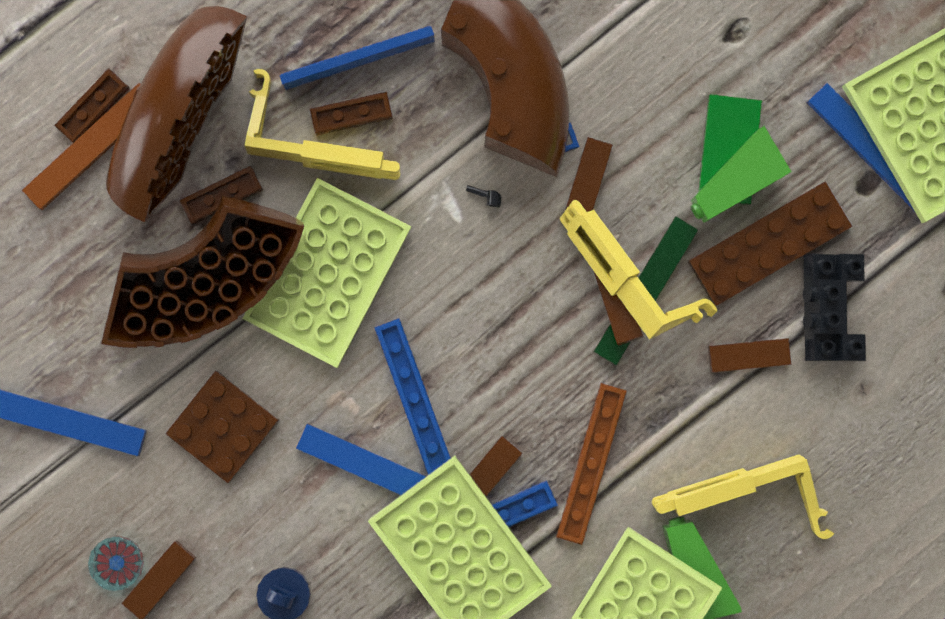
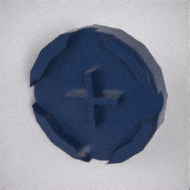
(283, 593)

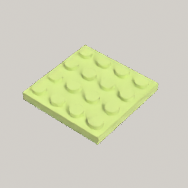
(646, 584)

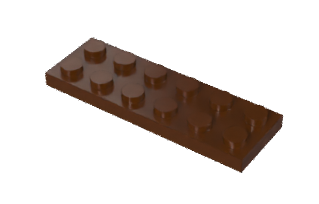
(770, 243)

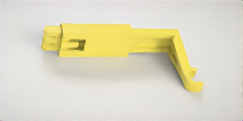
(311, 153)
(620, 273)
(742, 483)

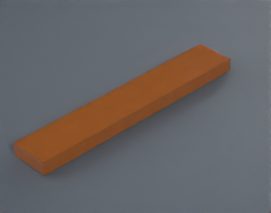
(79, 155)
(591, 464)

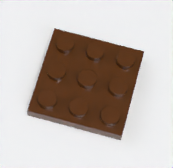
(222, 426)

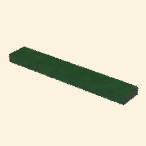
(653, 277)

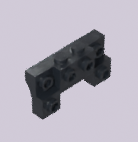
(827, 307)

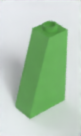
(744, 174)
(688, 546)

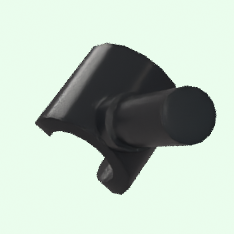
(493, 196)

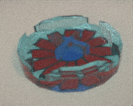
(116, 563)

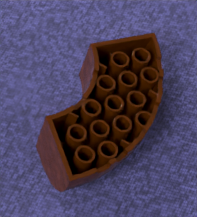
(519, 78)
(172, 109)
(204, 281)

